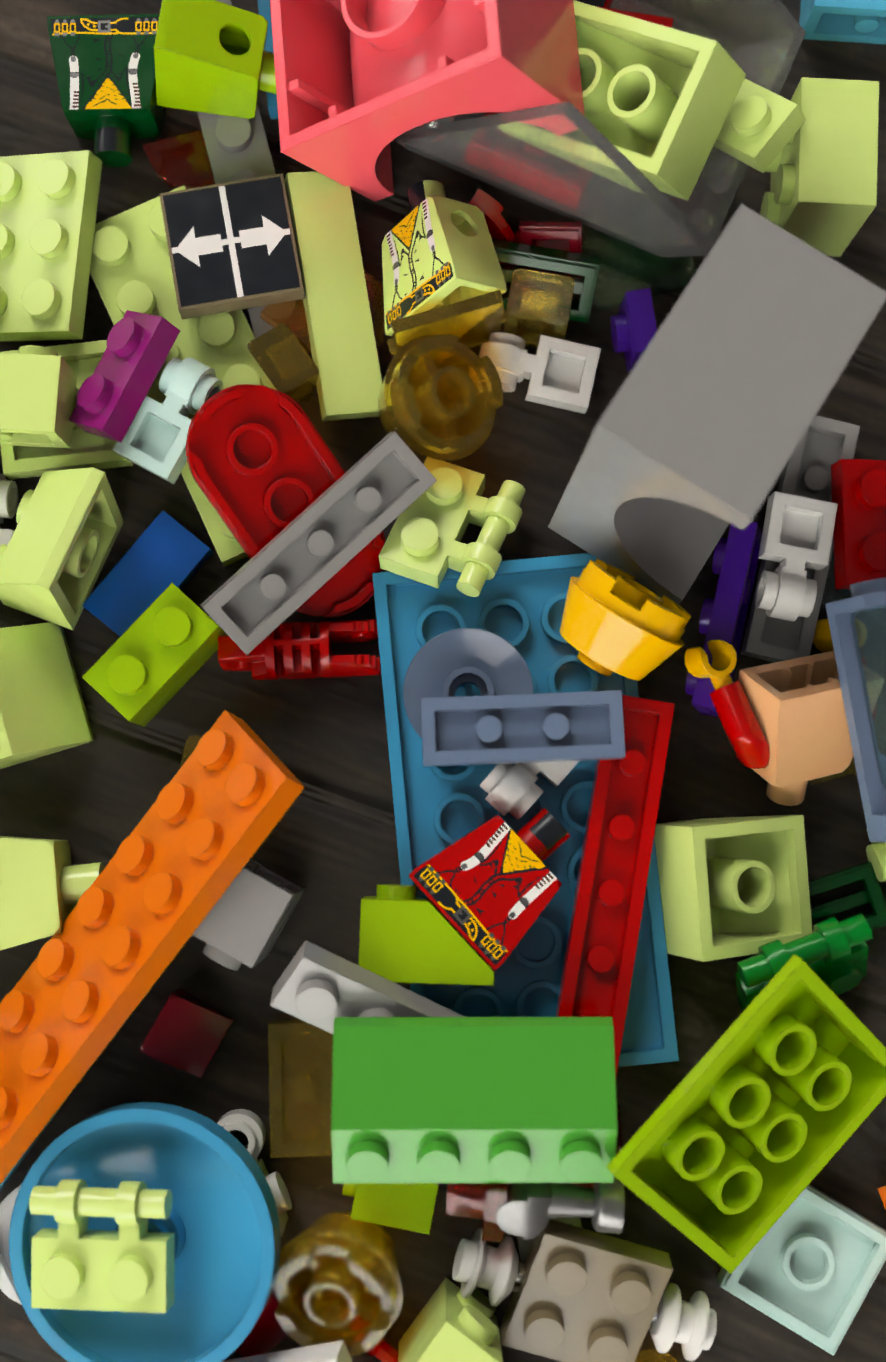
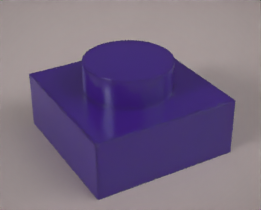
(633, 326)

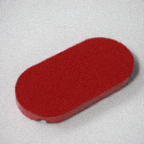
(261, 470)

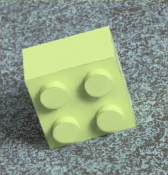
(828, 170)

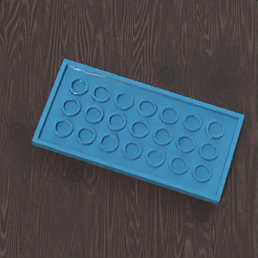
(446, 802)

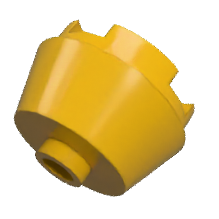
(620, 622)

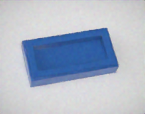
(159, 557)

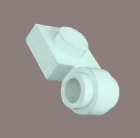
(160, 430)

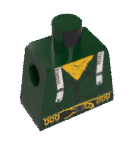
(108, 80)

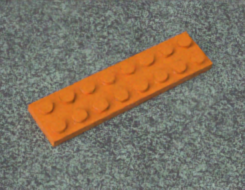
(134, 923)

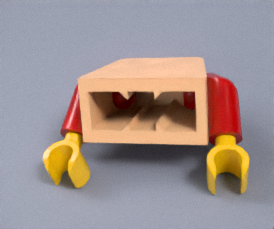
(781, 715)

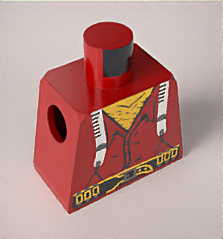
(494, 882)

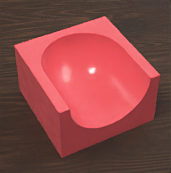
(377, 68)

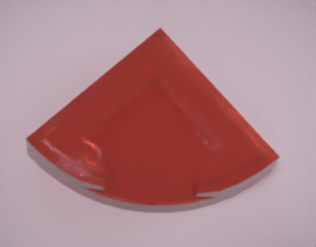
(181, 160)

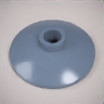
(463, 658)

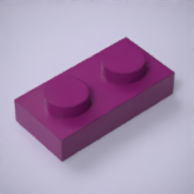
(123, 375)

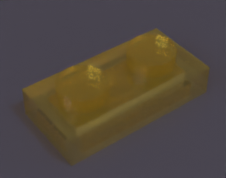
(300, 1089)

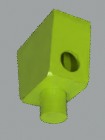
(212, 58)

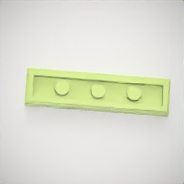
(334, 296)

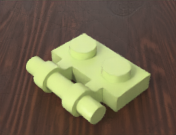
(430, 530)
(102, 1267)

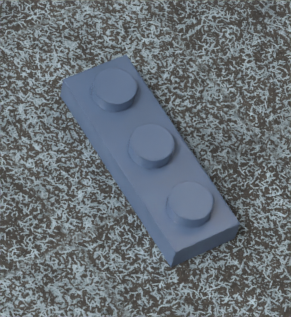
(522, 728)

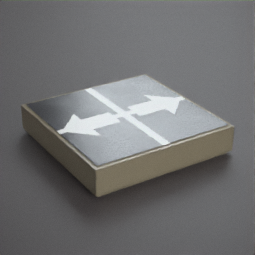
(231, 246)

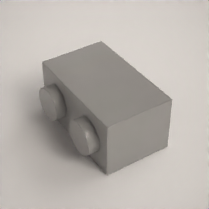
(248, 917)

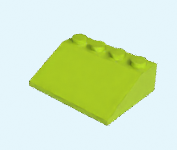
(757, 1116)

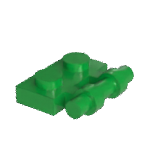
(832, 951)

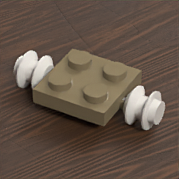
(585, 1296)

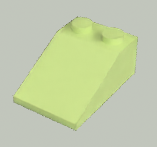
(655, 93)

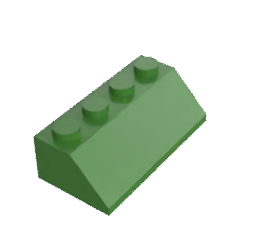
(473, 1100)

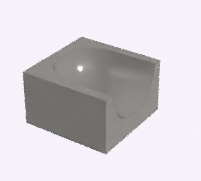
(715, 404)

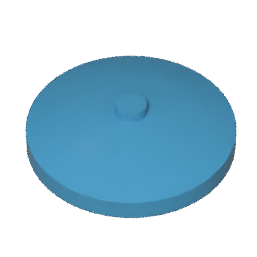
(220, 1222)

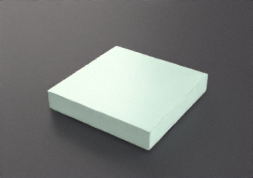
(811, 1268)

